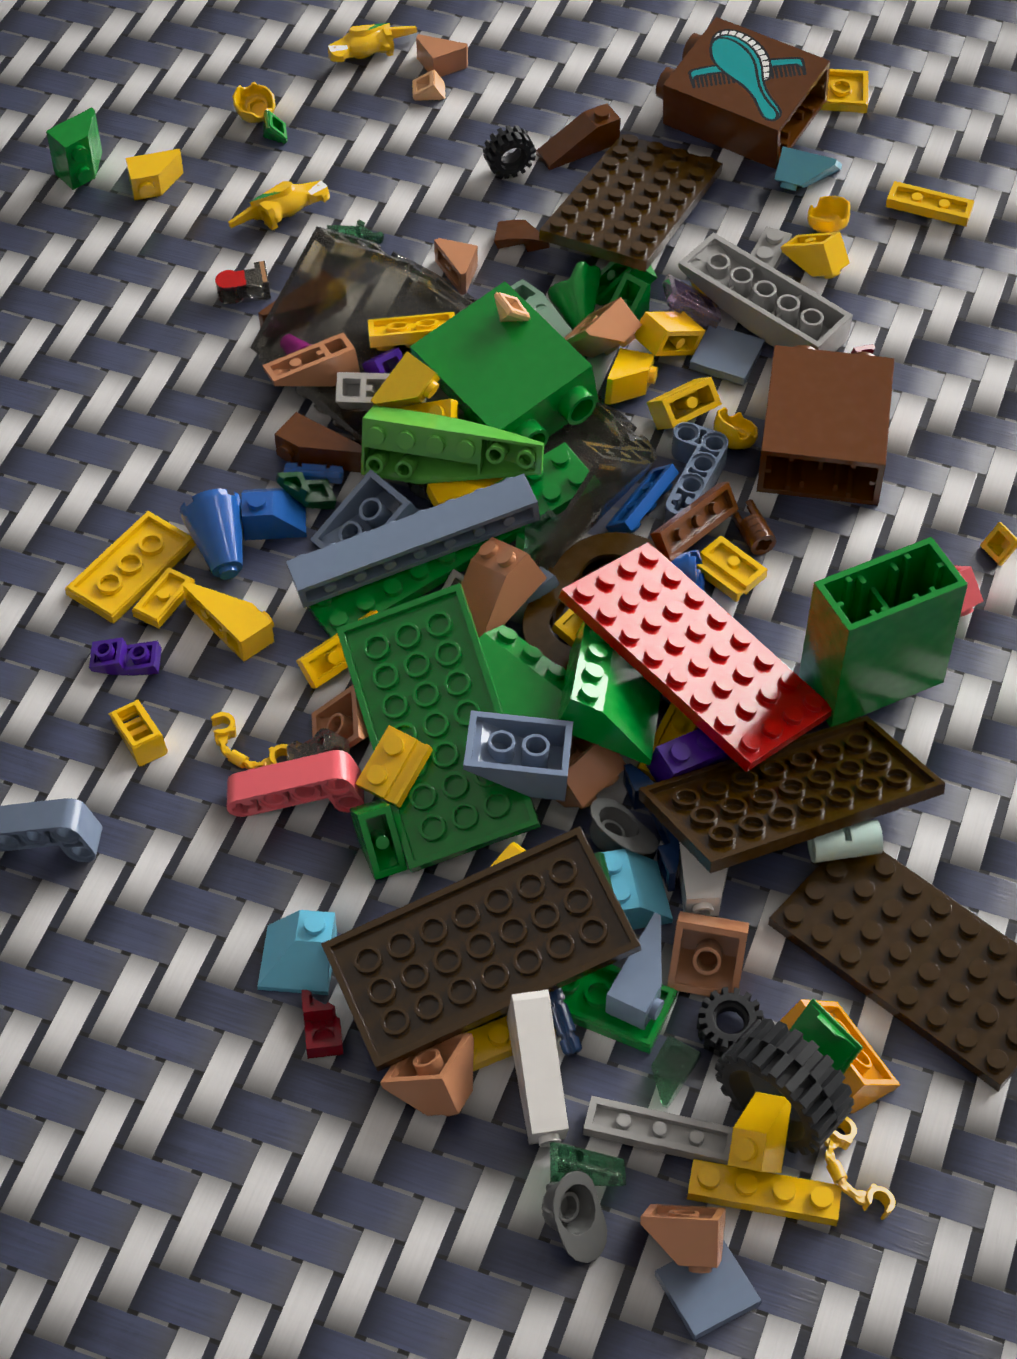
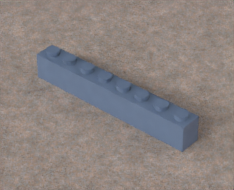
(413, 540)

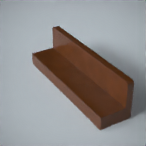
(695, 521)

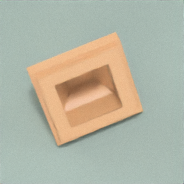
(510, 308)

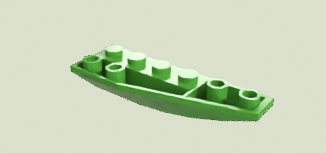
(442, 448)

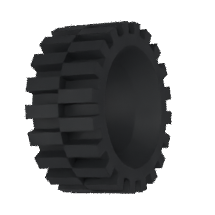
(783, 1064)

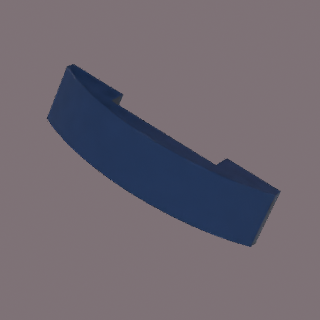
(667, 853)

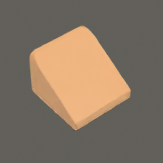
(428, 87)

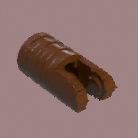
(755, 530)

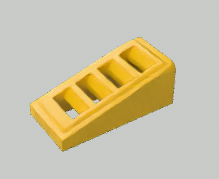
(139, 734)

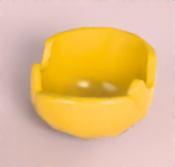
(252, 102)
(829, 215)
(739, 431)

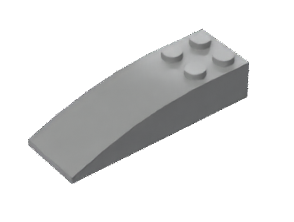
(765, 298)

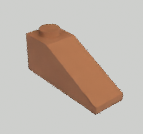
(314, 364)

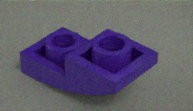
(118, 658)

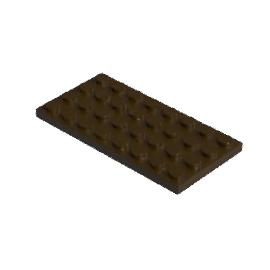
(631, 202)
(792, 796)
(476, 943)
(912, 956)

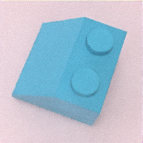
(638, 887)

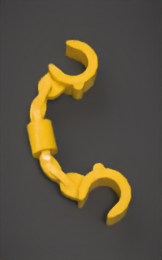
(235, 757)
(839, 1176)

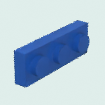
(643, 499)

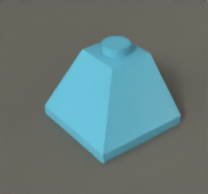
(803, 168)
(294, 953)

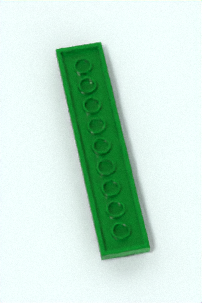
(553, 490)

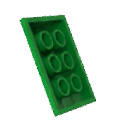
(522, 675)
(608, 699)

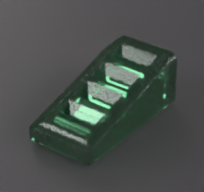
(601, 1168)

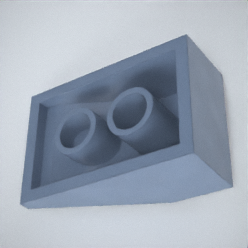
(364, 509)
(520, 752)

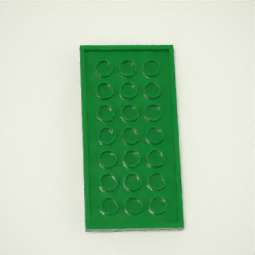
(424, 675)

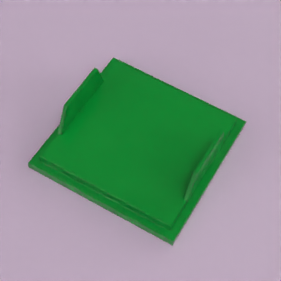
(828, 1034)

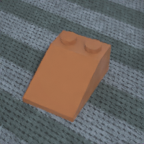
(499, 583)

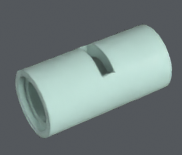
(850, 842)

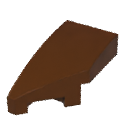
(518, 232)

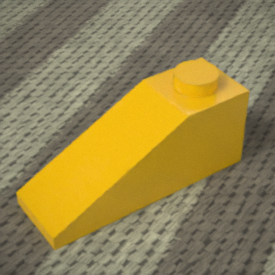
(231, 619)

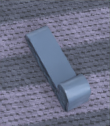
(705, 457)
(51, 823)

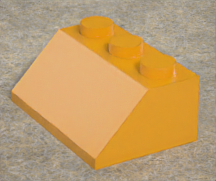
(867, 1073)

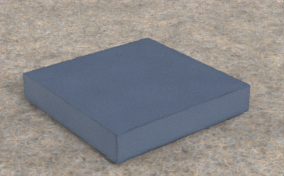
(727, 354)
(710, 1298)

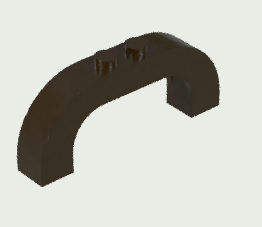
(573, 565)

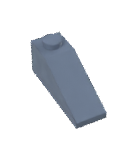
(638, 986)

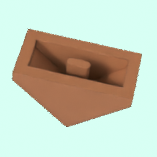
(441, 54)
(457, 261)

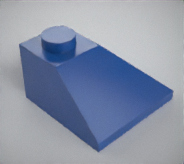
(272, 515)

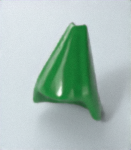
(577, 295)

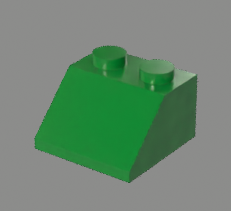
(76, 149)

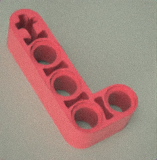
(295, 783)

